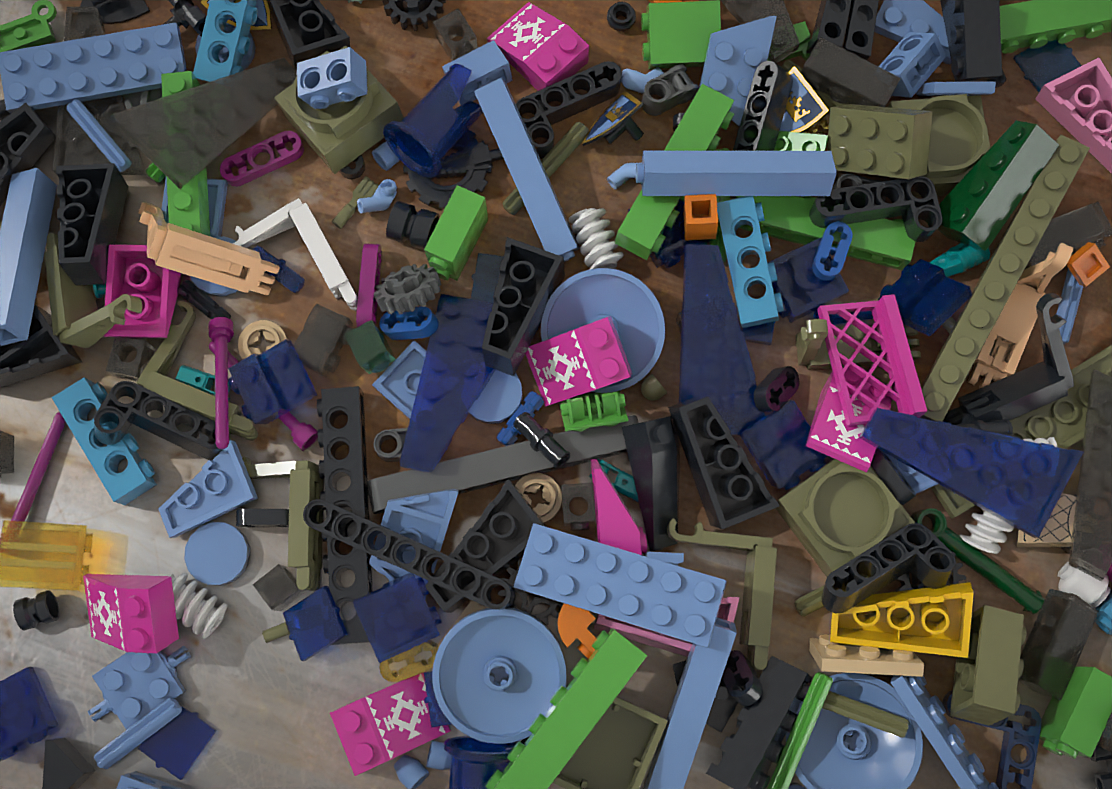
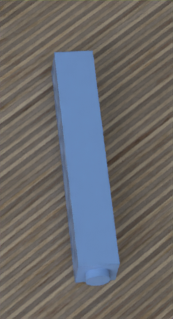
(526, 169)
(736, 173)
(22, 250)
(691, 709)

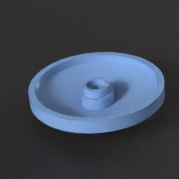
(616, 294)
(497, 674)
(855, 754)

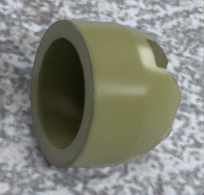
(652, 389)

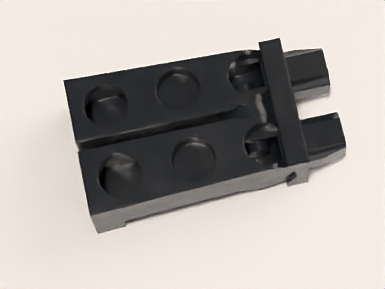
(847, 25)

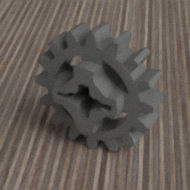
(407, 289)

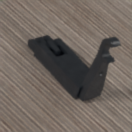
(1026, 388)

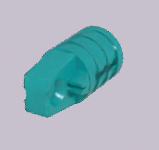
(960, 259)

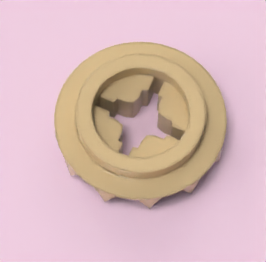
(252, 336)
(550, 490)

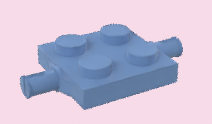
(138, 684)

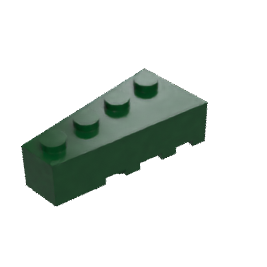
(996, 185)

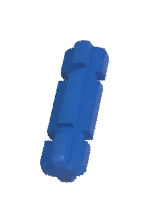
(532, 402)

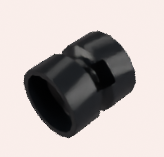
(411, 225)

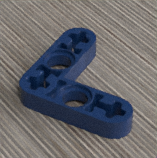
(1013, 735)

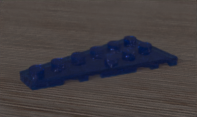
(712, 343)
(449, 380)
(992, 470)

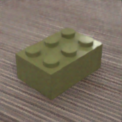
(880, 140)
(989, 676)

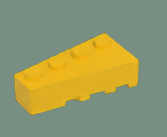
(910, 621)

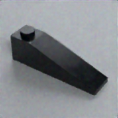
(655, 467)

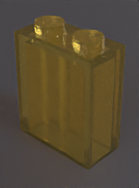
(43, 555)

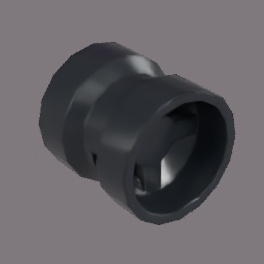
(35, 610)

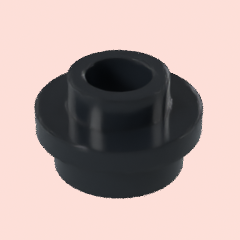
(621, 9)

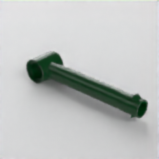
(980, 563)

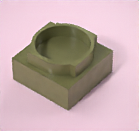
(343, 128)
(956, 137)
(841, 513)
(615, 750)

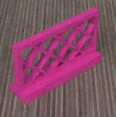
(896, 361)

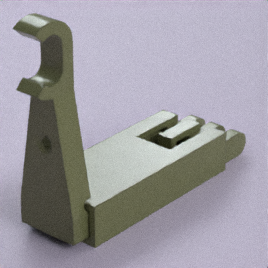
(75, 308)
(813, 349)
(155, 379)
(303, 541)
(757, 584)

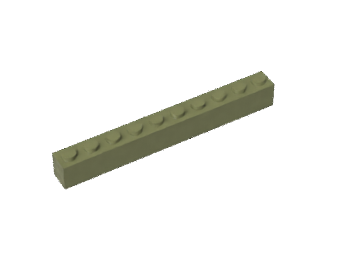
(1000, 278)

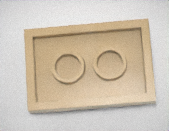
(863, 659)

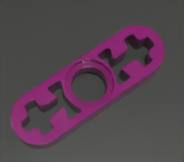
(259, 170)
(369, 279)

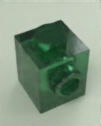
(370, 347)

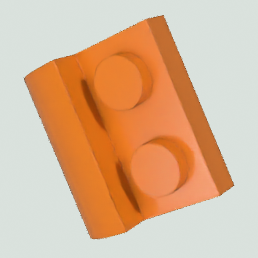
(573, 626)

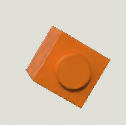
(700, 217)

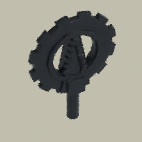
(471, 161)

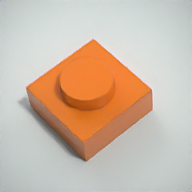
(1087, 264)

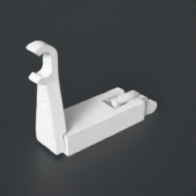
(317, 244)

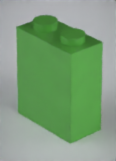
(679, 32)
(456, 233)
(1079, 719)

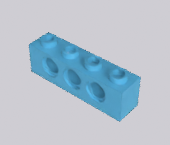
(216, 37)
(732, 215)
(122, 487)

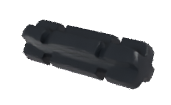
(201, 301)

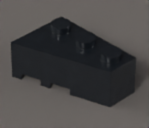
(973, 38)
(38, 354)

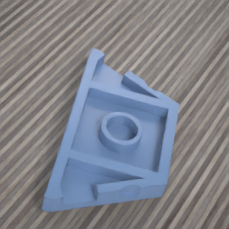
(733, 59)
(418, 518)

